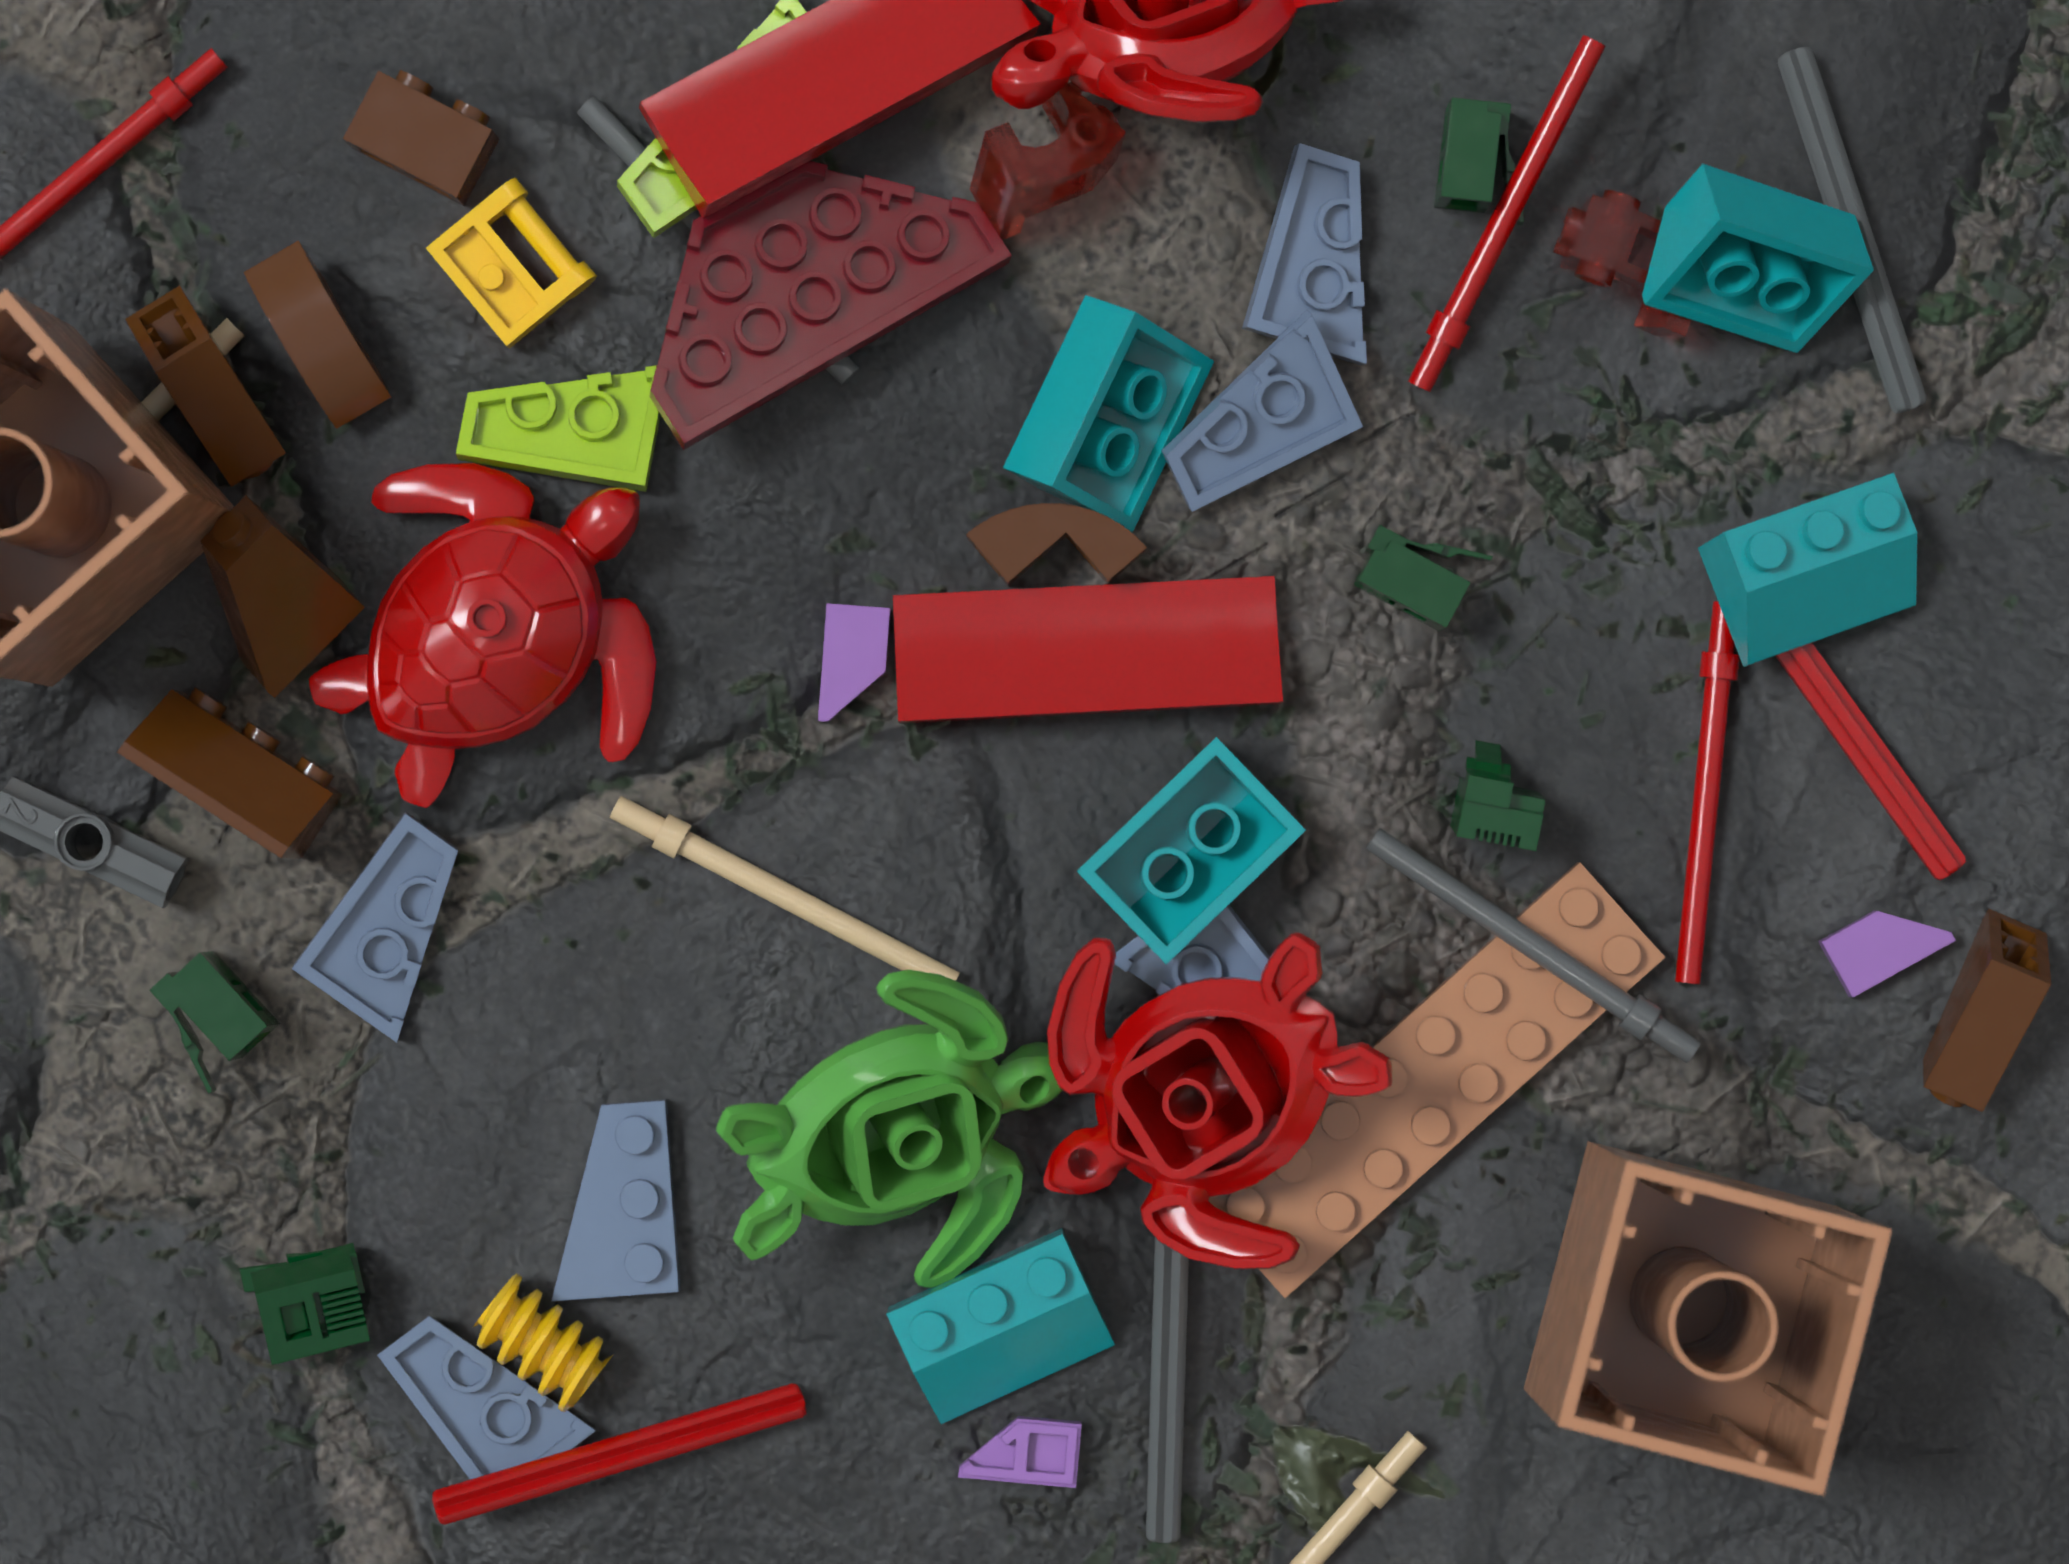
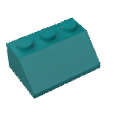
(1754, 259)
(1108, 411)
(1815, 569)
(1191, 850)
(1000, 1326)

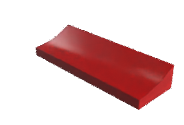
(820, 86)
(1087, 649)

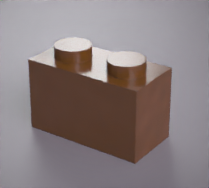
(421, 136)

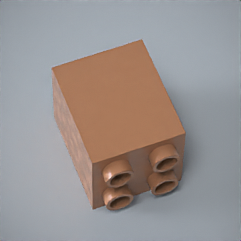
(90, 498)
(1706, 1317)

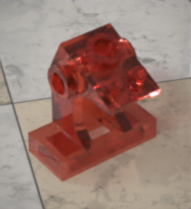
(1025, 180)
(1598, 245)

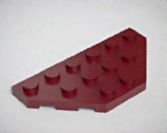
(803, 282)

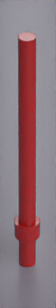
(168, 99)
(1450, 327)
(1719, 668)

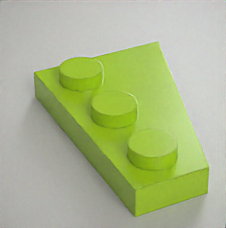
(570, 430)

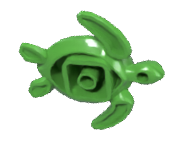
(897, 1128)

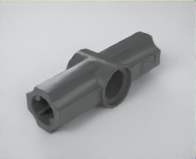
(125, 856)

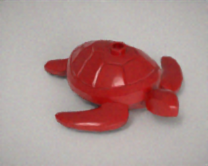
(1149, 55)
(495, 625)
(1201, 1093)

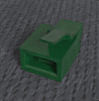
(1470, 154)
(1411, 580)
(1491, 806)
(218, 1007)
(309, 1302)

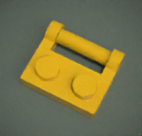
(495, 277)

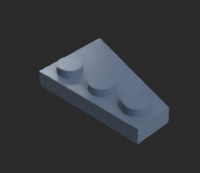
(1314, 255)
(1265, 419)
(381, 927)
(1219, 950)
(625, 1209)
(476, 1403)

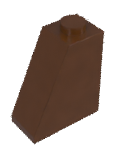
(205, 386)
(274, 594)
(1987, 1011)

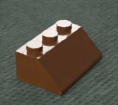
(233, 772)

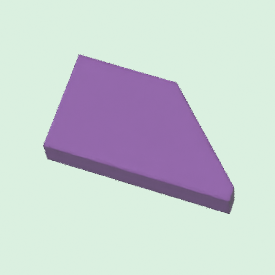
(852, 654)
(1879, 948)
(1029, 1453)

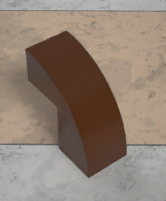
(316, 334)
(1024, 534)

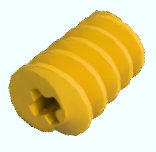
(540, 1343)

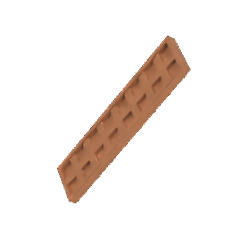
(1449, 1071)

